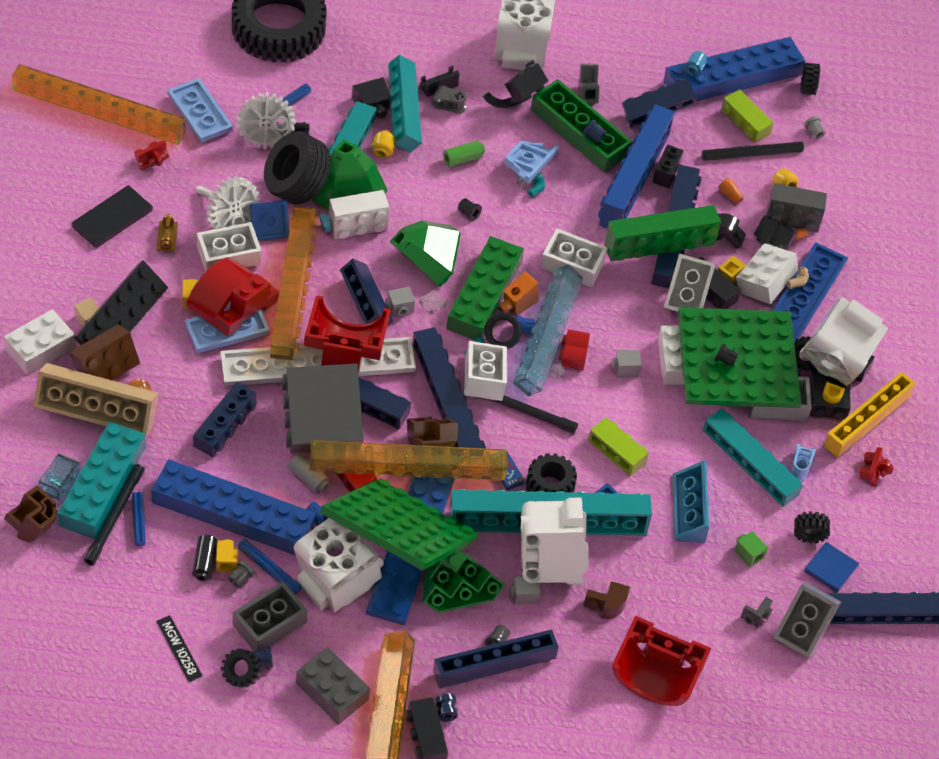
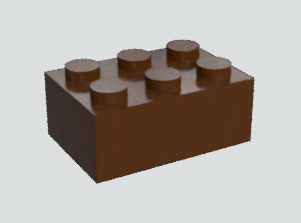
(106, 354)

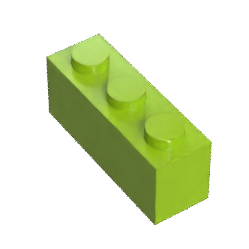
(747, 116)
(618, 446)

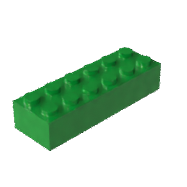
(570, 116)
(662, 233)
(484, 288)

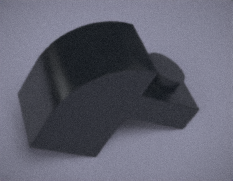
(730, 230)

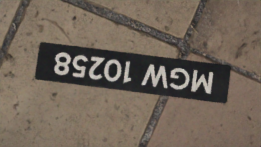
(179, 648)

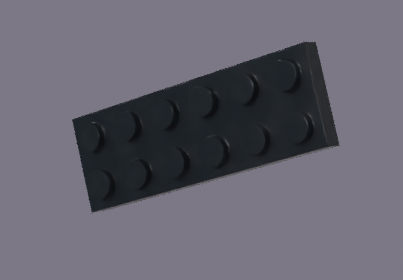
(125, 304)

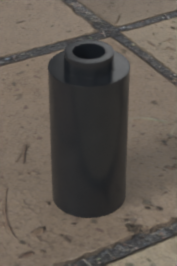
(204, 557)

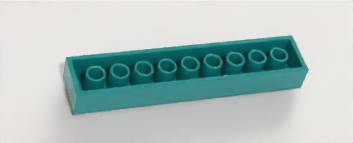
(502, 510)

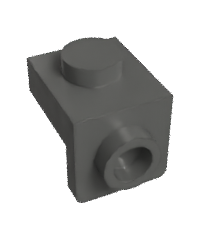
(755, 617)

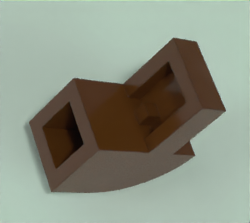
(611, 603)

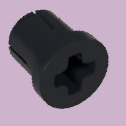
(469, 209)
(726, 356)

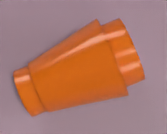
(730, 190)

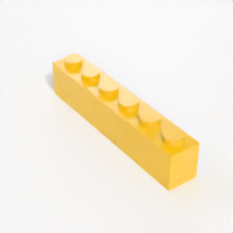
(869, 414)

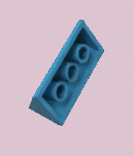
(691, 503)

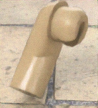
(800, 280)

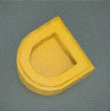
(832, 393)

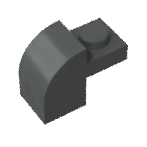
(588, 83)

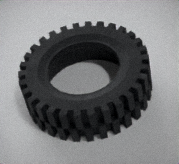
(279, 42)

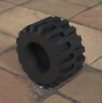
(553, 467)

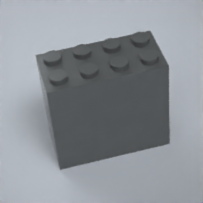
(321, 405)

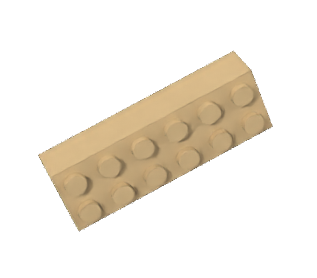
(94, 398)

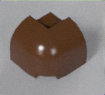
(432, 432)
(33, 514)

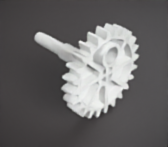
(260, 118)
(230, 202)

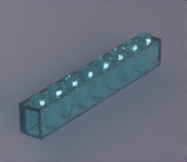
(548, 330)

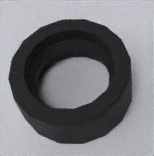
(498, 317)

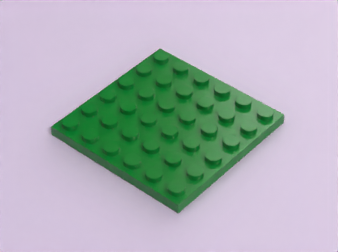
(766, 361)
(400, 523)

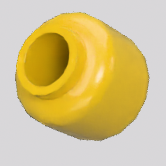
(383, 144)
(785, 177)

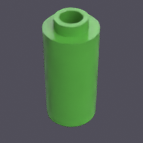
(463, 153)

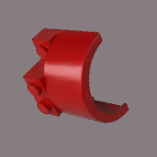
(230, 282)
(344, 341)
(658, 670)

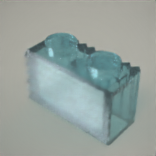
(60, 476)

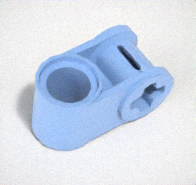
(802, 461)

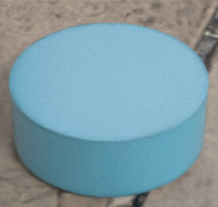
(325, 223)

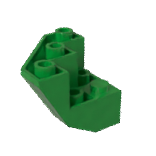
(350, 174)
(430, 247)
(459, 583)

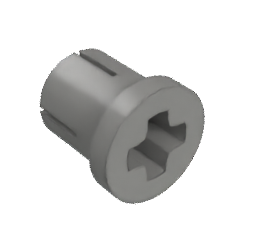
(815, 127)

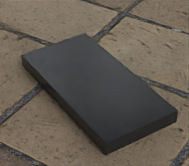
(112, 216)

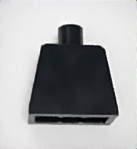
(373, 94)

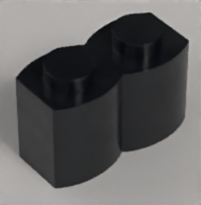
(774, 233)

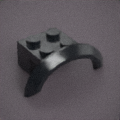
(520, 87)

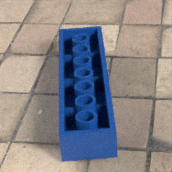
(742, 69)
(637, 166)
(231, 506)

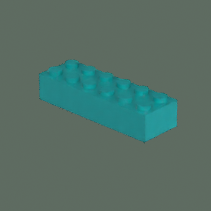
(101, 480)

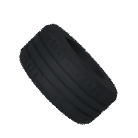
(297, 168)

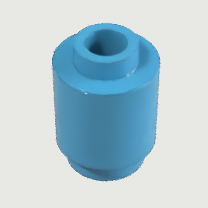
(696, 63)

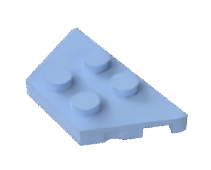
(529, 159)

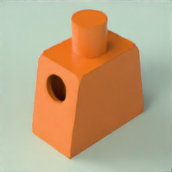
(520, 295)

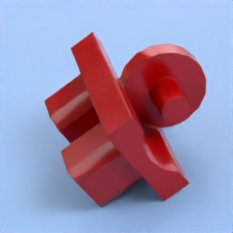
(152, 155)
(879, 467)

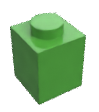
(750, 548)

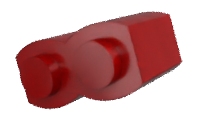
(575, 349)

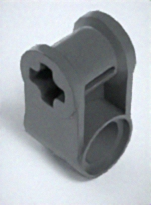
(448, 98)

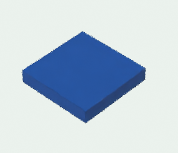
(270, 219)
(831, 567)

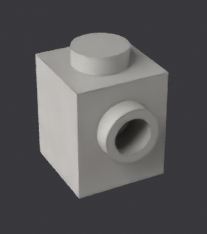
(400, 301)
(627, 363)
(524, 592)

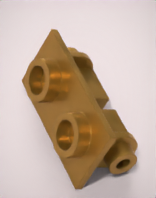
(167, 234)

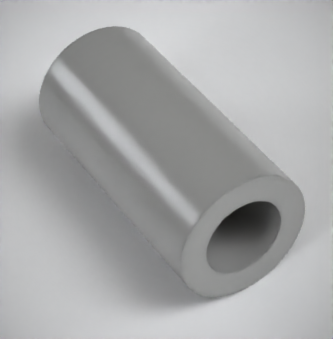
(315, 480)

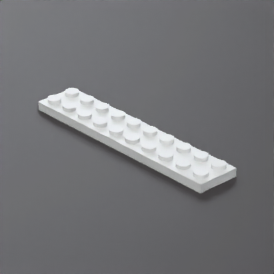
(257, 367)

